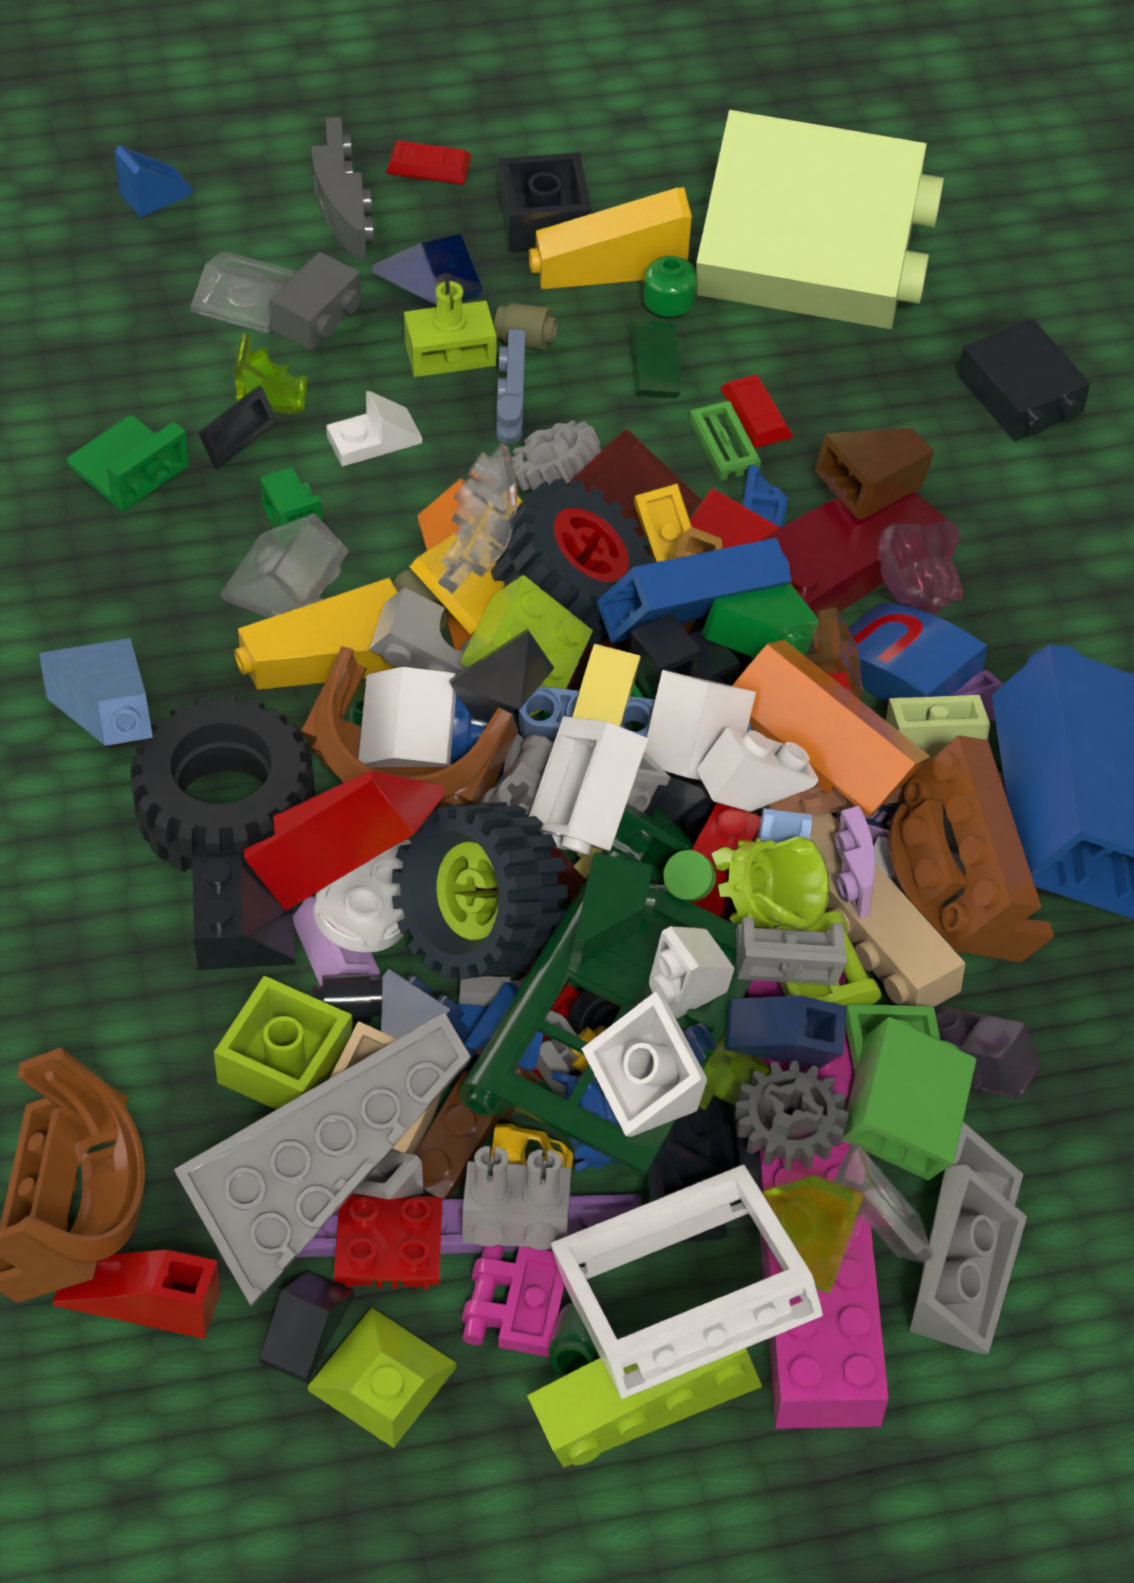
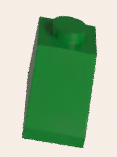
(759, 618)

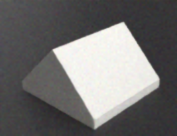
(691, 718)
(647, 1067)

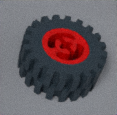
(567, 523)

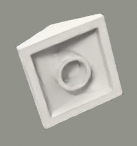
(407, 718)

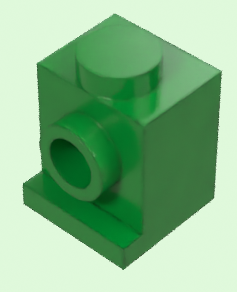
(287, 498)

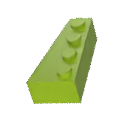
(588, 1416)

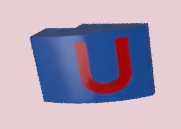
(914, 653)

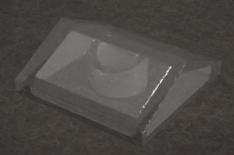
(239, 290)
(885, 1206)

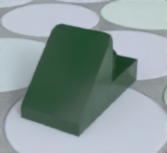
(649, 839)

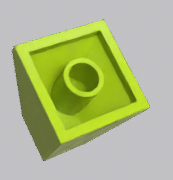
(382, 1377)

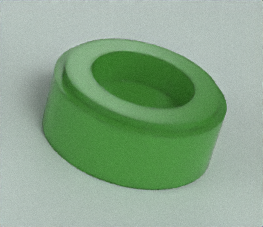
(689, 875)

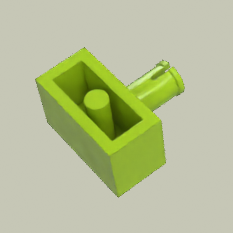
(450, 335)

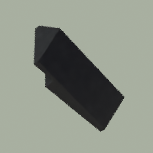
(691, 1153)

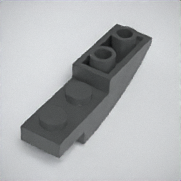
(341, 190)

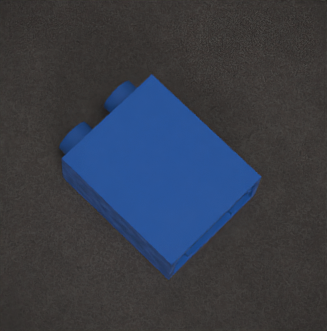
(1071, 774)

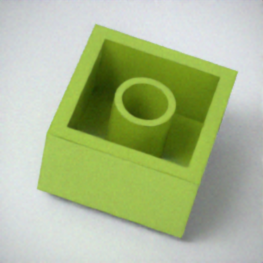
(525, 607)
(281, 1044)

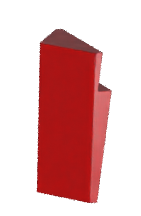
(339, 833)

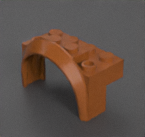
(338, 741)
(998, 881)
(52, 1142)

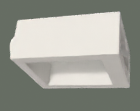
(587, 783)

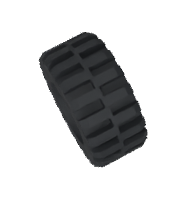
(210, 740)

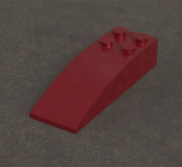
(837, 555)

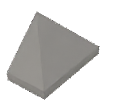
(394, 1177)

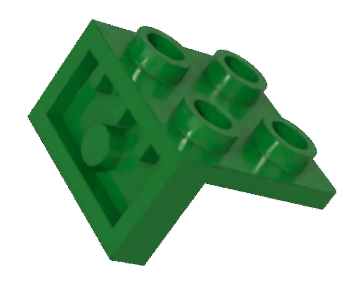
(131, 460)

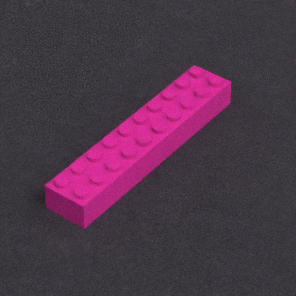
(834, 1365)

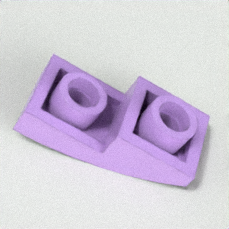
(858, 860)

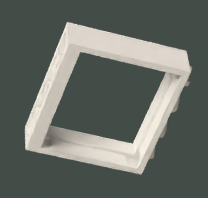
(709, 1329)

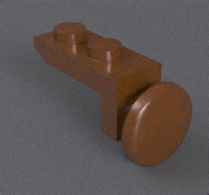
(456, 1139)

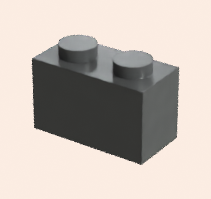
(315, 301)

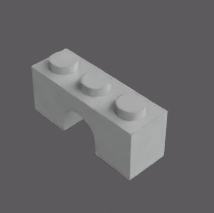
(411, 635)

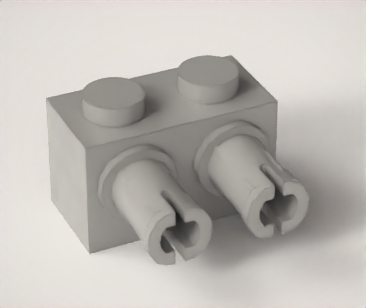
(515, 1201)

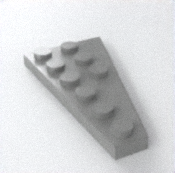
(295, 1168)

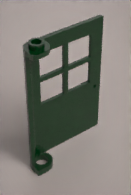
(617, 975)

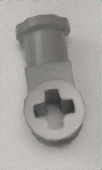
(522, 780)

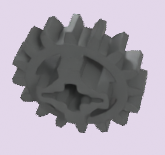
(793, 1118)

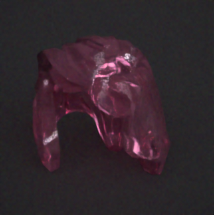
(919, 564)

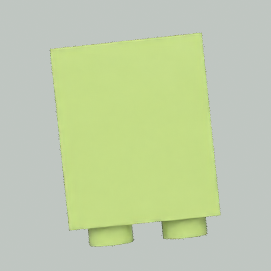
(816, 220)

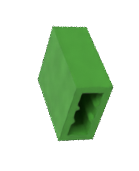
(909, 1098)

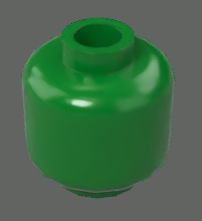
(670, 286)

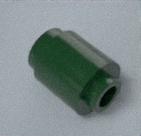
(571, 1343)

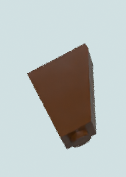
(873, 467)

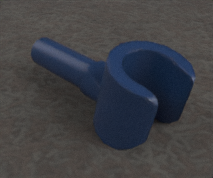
(699, 1040)

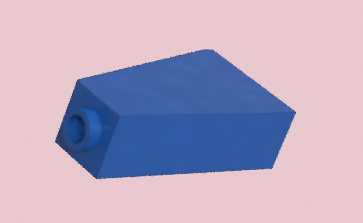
(690, 585)

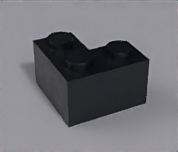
(669, 647)

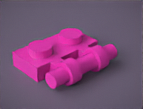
(531, 1304)

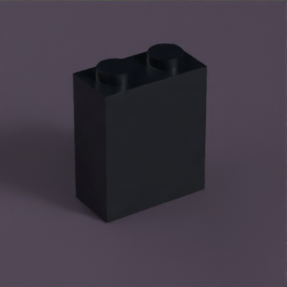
(1023, 380)

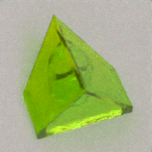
(255, 368)
(819, 1222)

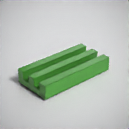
(710, 446)

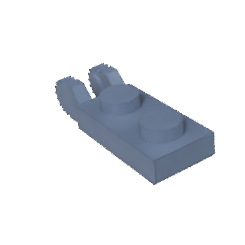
(511, 388)

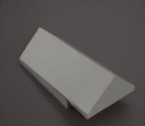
(972, 1247)

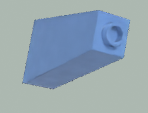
(99, 690)

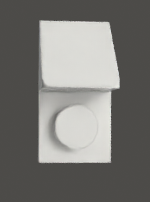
(378, 432)

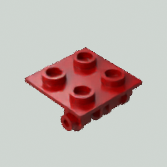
(389, 1241)

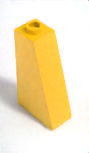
(613, 242)
(306, 641)

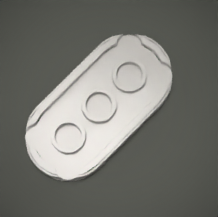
(359, 906)

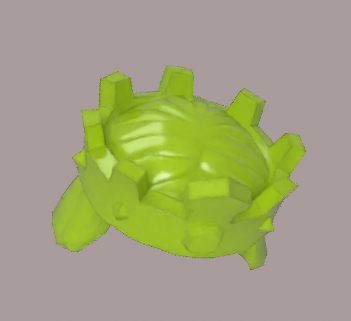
(775, 882)

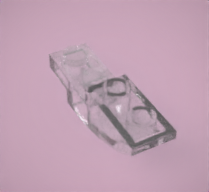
(484, 518)

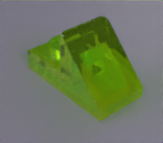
(728, 1072)

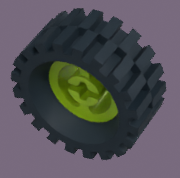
(469, 929)

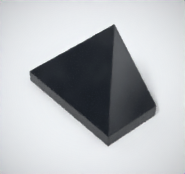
(503, 677)

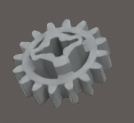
(555, 454)

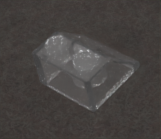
(286, 568)

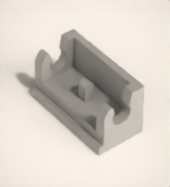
(789, 954)

